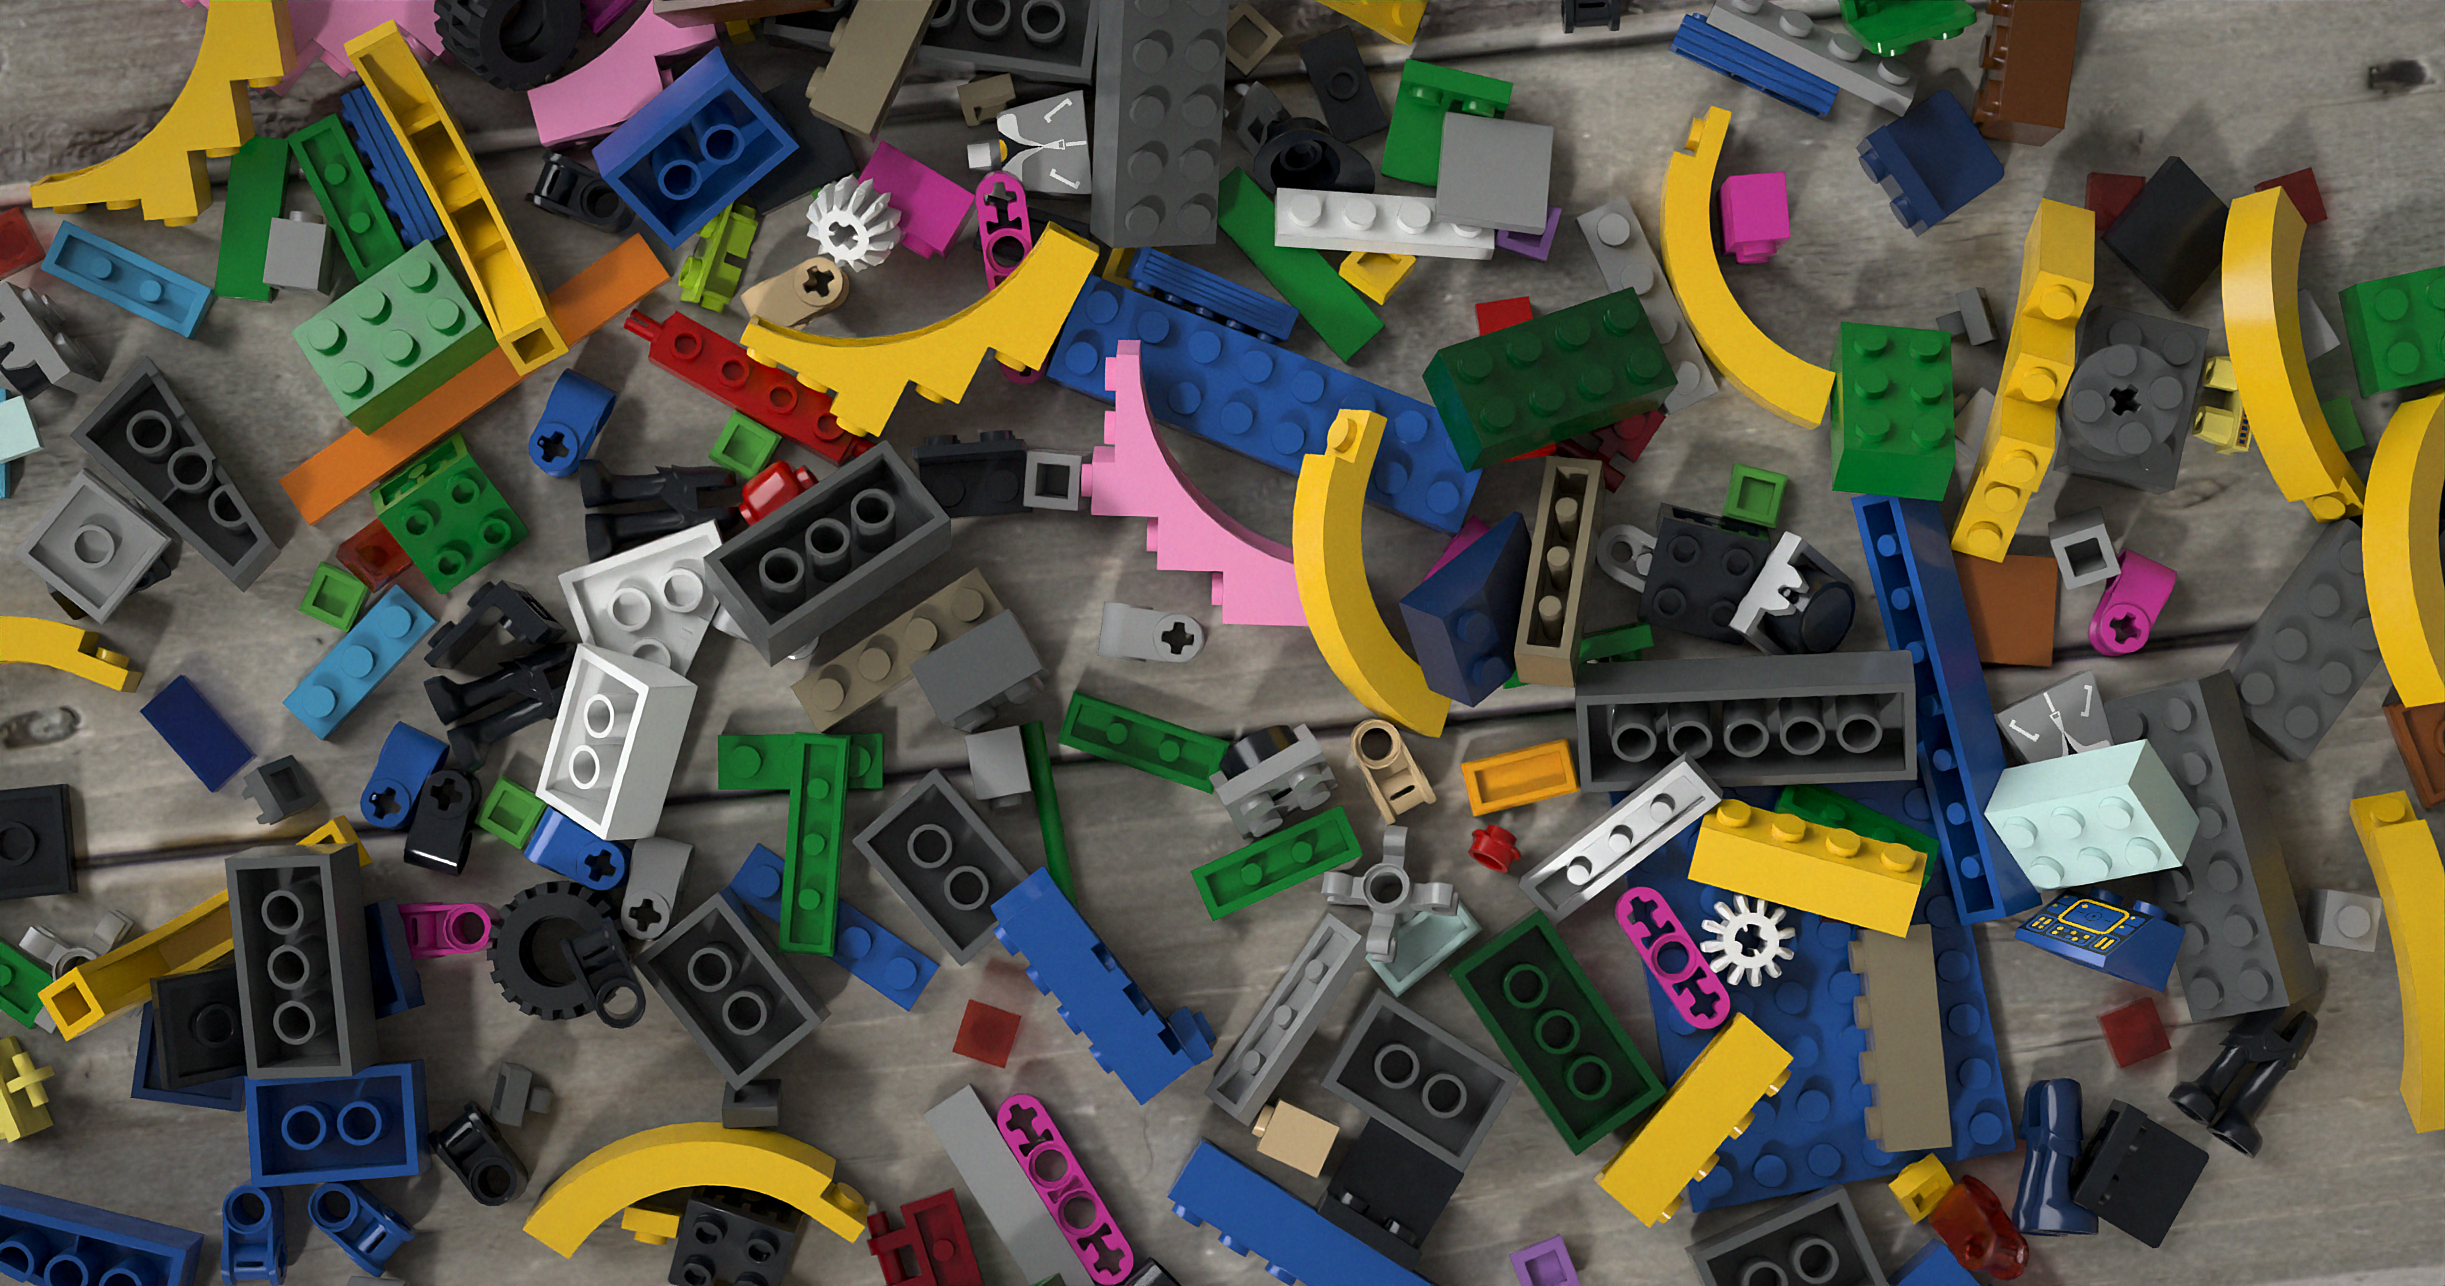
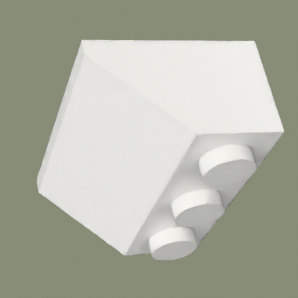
(616, 742)

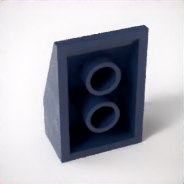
(1470, 614)

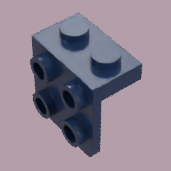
(1930, 162)

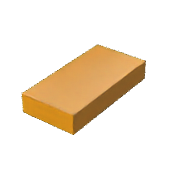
(1519, 777)

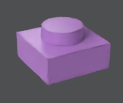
(1530, 245)
(1544, 1264)

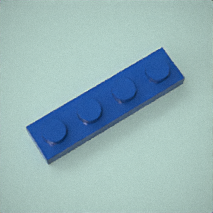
(861, 942)

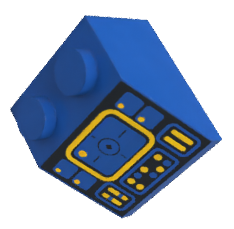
(2107, 936)

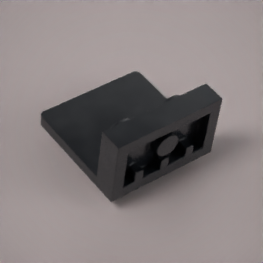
(975, 476)
(1701, 572)
(493, 604)
(2136, 1173)
(1388, 1193)
(734, 1238)

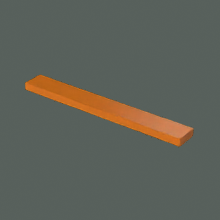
(361, 460)

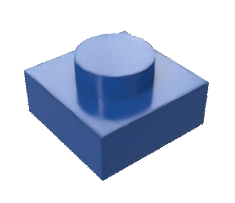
(1193, 1033)

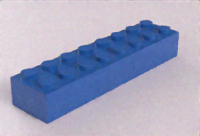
(1261, 400)

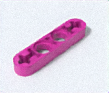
(995, 271)
(1072, 1184)

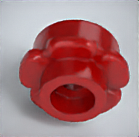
(1494, 848)

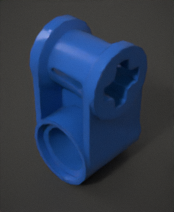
(573, 412)
(402, 766)
(573, 852)
(362, 1226)
(251, 1245)

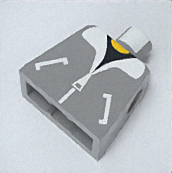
(1043, 147)
(2055, 721)

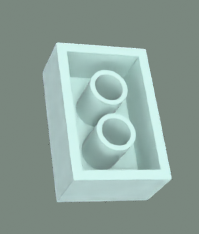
(2092, 816)

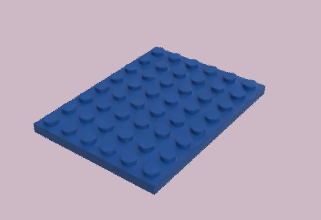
(1816, 1121)

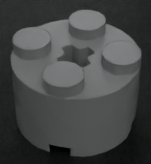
(2150, 397)

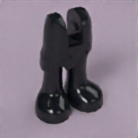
(673, 484)
(521, 675)
(2252, 1041)

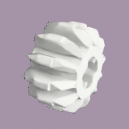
(854, 223)
(1763, 929)

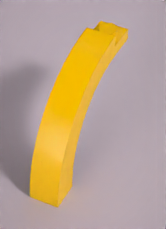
(1719, 326)
(2270, 361)
(2403, 549)
(1335, 582)
(65, 648)
(2414, 903)
(193, 941)
(689, 1157)

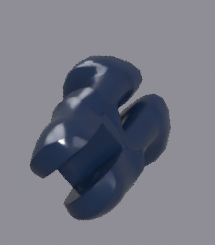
(2053, 1137)

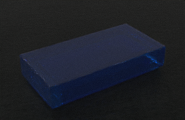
(198, 733)

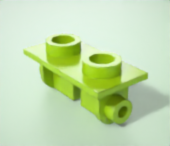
(707, 272)

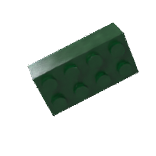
(1549, 379)
(1556, 1031)

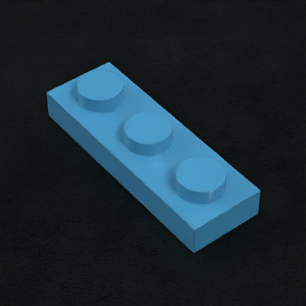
(128, 280)
(360, 662)

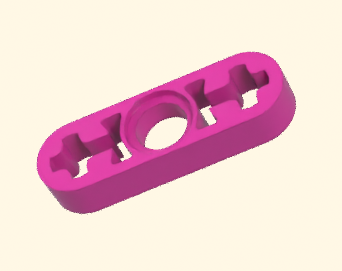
(1684, 999)

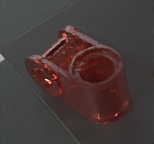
(1980, 1230)

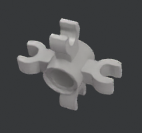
(1366, 890)
(52, 949)

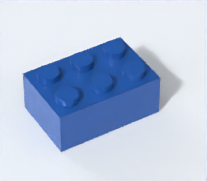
(695, 148)
(339, 1126)

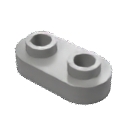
(1635, 570)

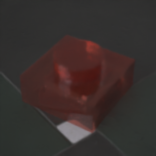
(2303, 193)
(2110, 195)
(18, 243)
(374, 556)
(2133, 1032)
(987, 1033)

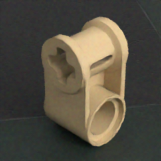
(789, 298)
(1391, 773)

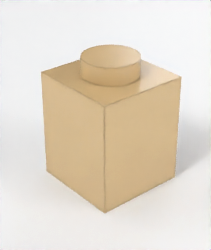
(1295, 1135)

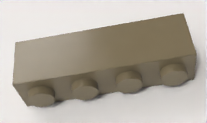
(869, 63)
(1560, 572)
(883, 659)
(1901, 1039)

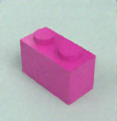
(930, 204)
(1753, 216)

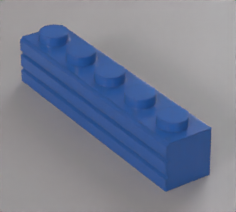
(1752, 66)
(393, 170)
(1211, 295)

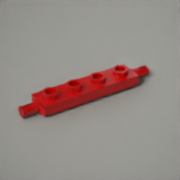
(747, 386)

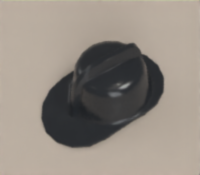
(1309, 157)

